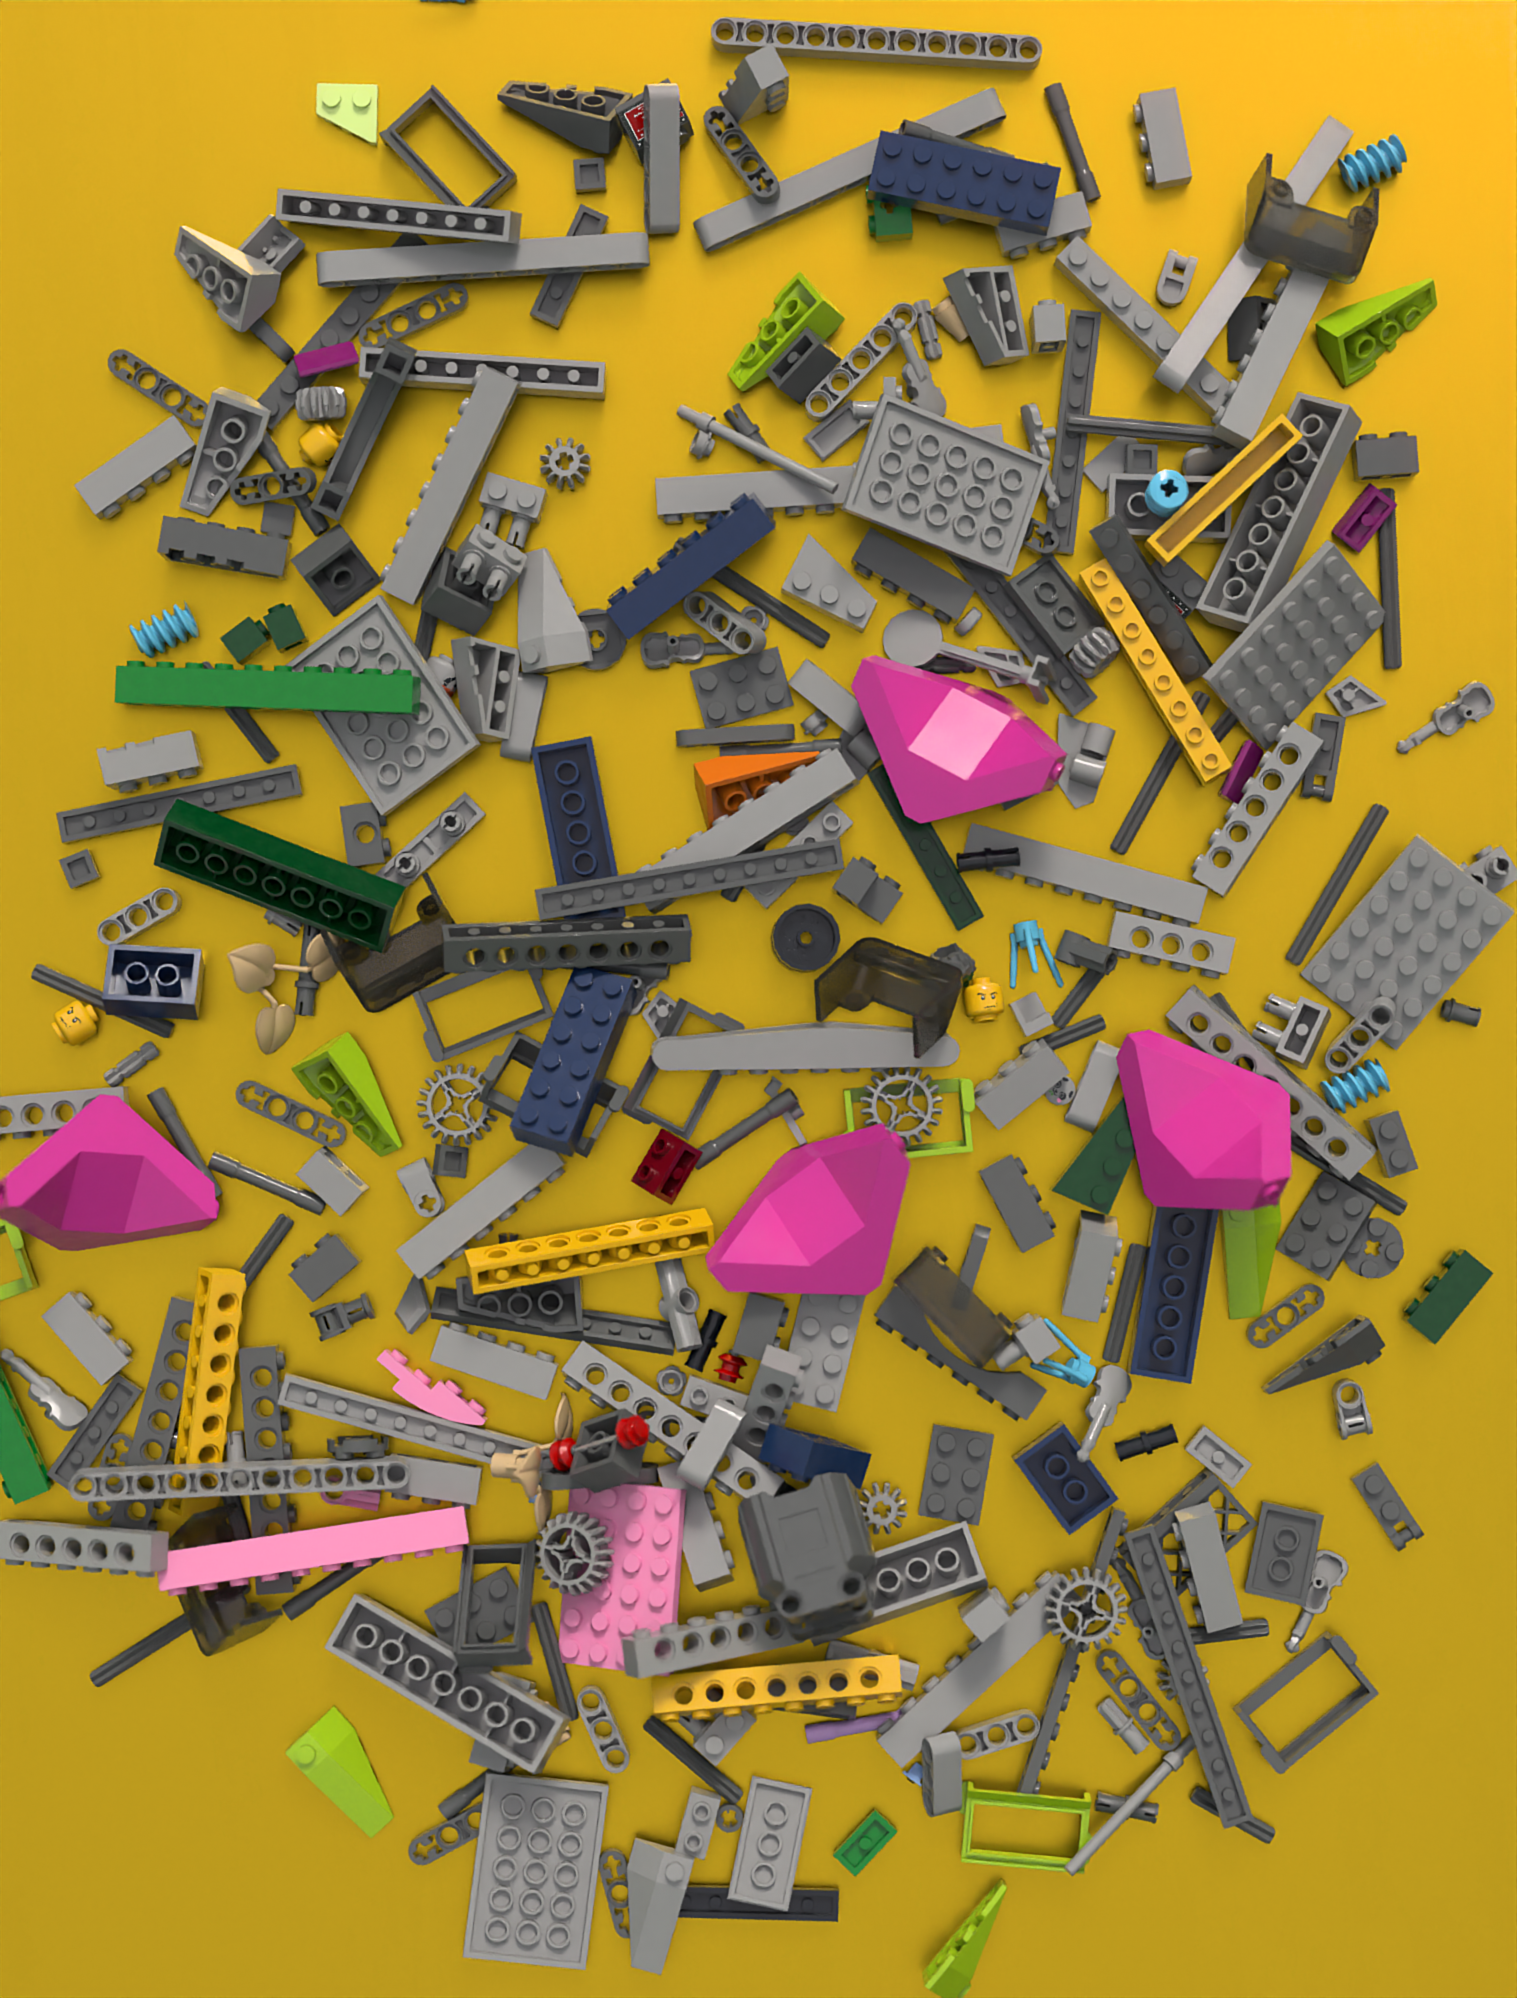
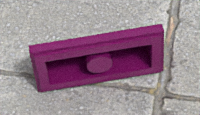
(326, 359)
(1364, 517)
(1242, 769)

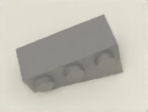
(758, 86)
(990, 312)
(827, 587)
(486, 686)
(150, 761)
(1091, 1266)

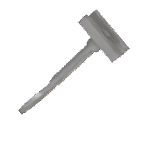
(917, 639)

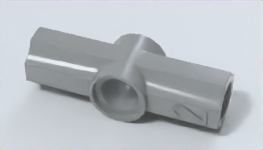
(679, 1305)
(843, 1650)

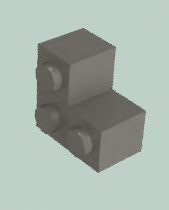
(866, 890)

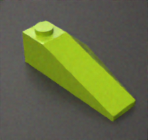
(797, 307)
(1365, 330)
(346, 1082)
(1248, 1255)
(339, 1767)
(956, 1962)

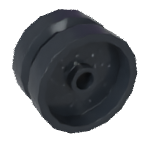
(792, 951)

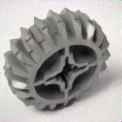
(913, 1081)
(435, 1119)
(560, 1562)
(1082, 1623)

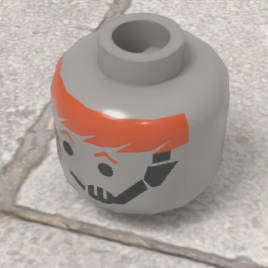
(445, 672)

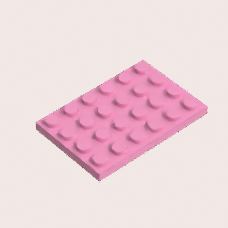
(642, 1582)

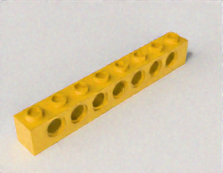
(1155, 672)
(589, 1250)
(200, 1377)
(761, 1678)

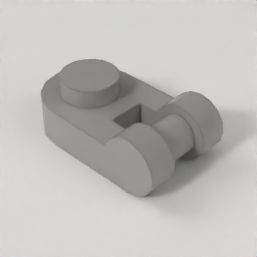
(1171, 286)

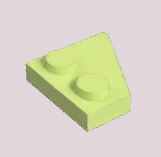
(350, 107)

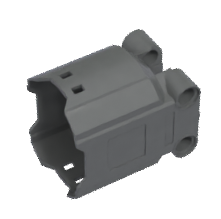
(811, 1554)

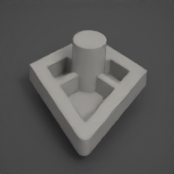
(1010, 656)
(1353, 697)
(659, 1012)
(413, 1306)

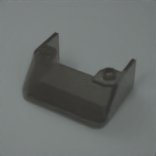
(1303, 235)
(407, 962)
(895, 979)
(952, 1306)
(220, 1615)

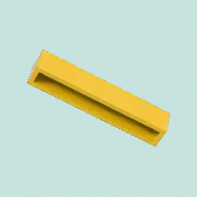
(1223, 490)

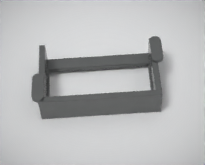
(391, 137)
(432, 1037)
(525, 1051)
(631, 1105)
(482, 1657)
(1323, 1726)

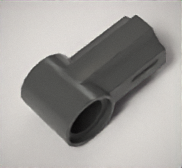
(1080, 951)

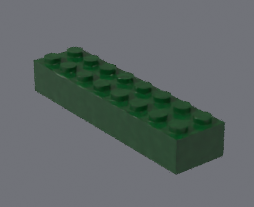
(279, 875)

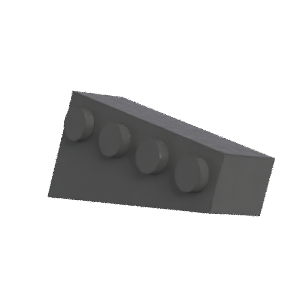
(224, 548)

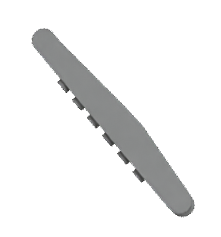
(801, 1046)

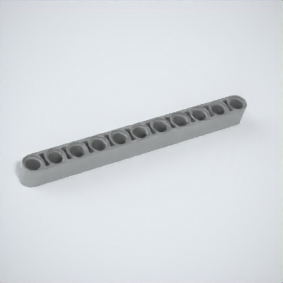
(889, 35)
(837, 175)
(482, 259)
(1245, 266)
(227, 1487)

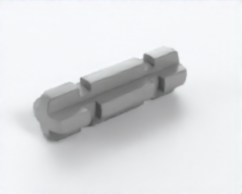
(928, 330)
(131, 1064)

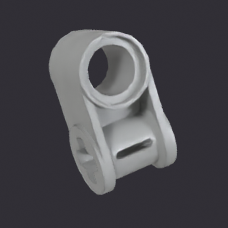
(419, 1183)
(1351, 1415)

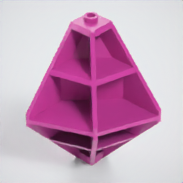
(951, 741)
(1203, 1126)
(106, 1183)
(818, 1219)

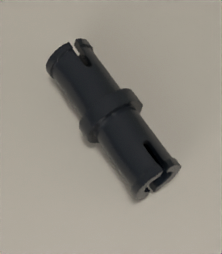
(988, 859)
(709, 1334)
(1146, 1442)

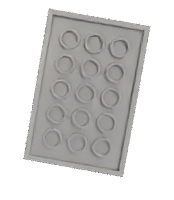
(945, 485)
(1296, 645)
(389, 752)
(1408, 938)
(535, 1870)

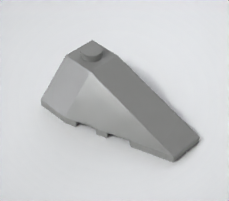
(232, 279)
(227, 441)
(547, 623)
(655, 1895)

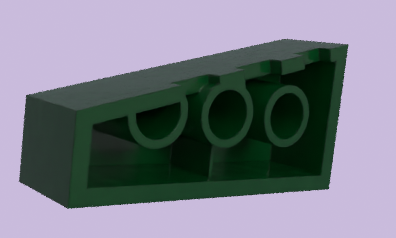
(1101, 1163)

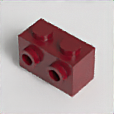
(666, 1166)

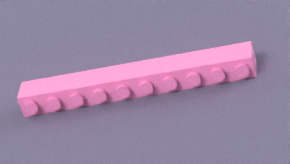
(314, 1548)

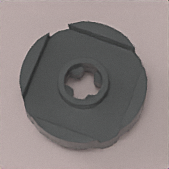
(614, 644)
(1389, 1251)
(359, 1443)

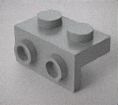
(272, 244)

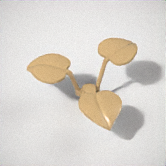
(254, 969)
(527, 1469)

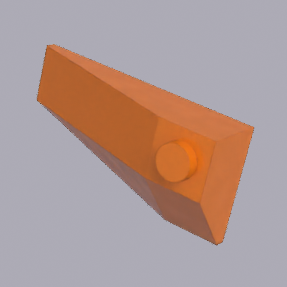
(731, 780)

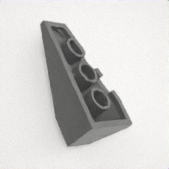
(576, 115)

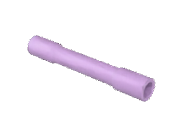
(831, 1730)

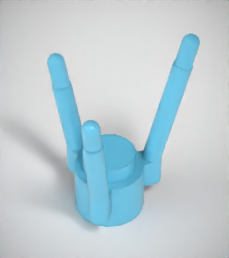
(1028, 935)
(1075, 1370)

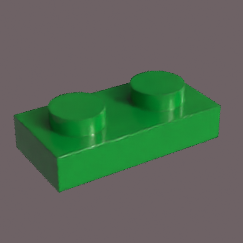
(865, 1842)

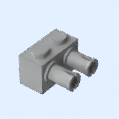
(515, 498)
(489, 561)
(1492, 868)
(1303, 1033)
(1029, 1339)
(720, 1734)

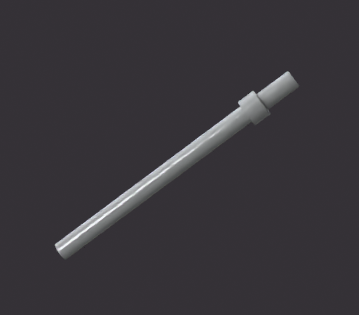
(707, 422)
(1171, 1762)

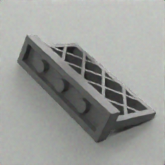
(1194, 1493)

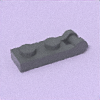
(1330, 730)
(1386, 1505)

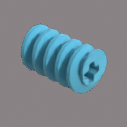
(1372, 162)
(1177, 490)
(165, 630)
(1355, 1085)

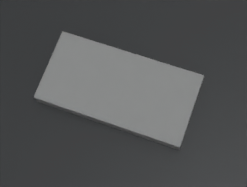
(769, 1843)

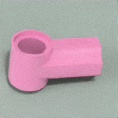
(360, 1499)

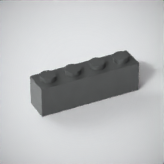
(913, 576)

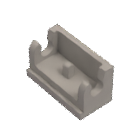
(332, 1180)

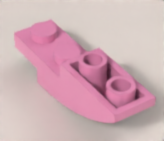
(441, 1400)

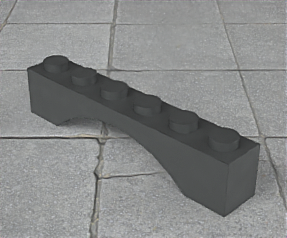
(363, 428)
(1012, 1389)

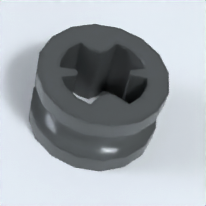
(738, 1816)

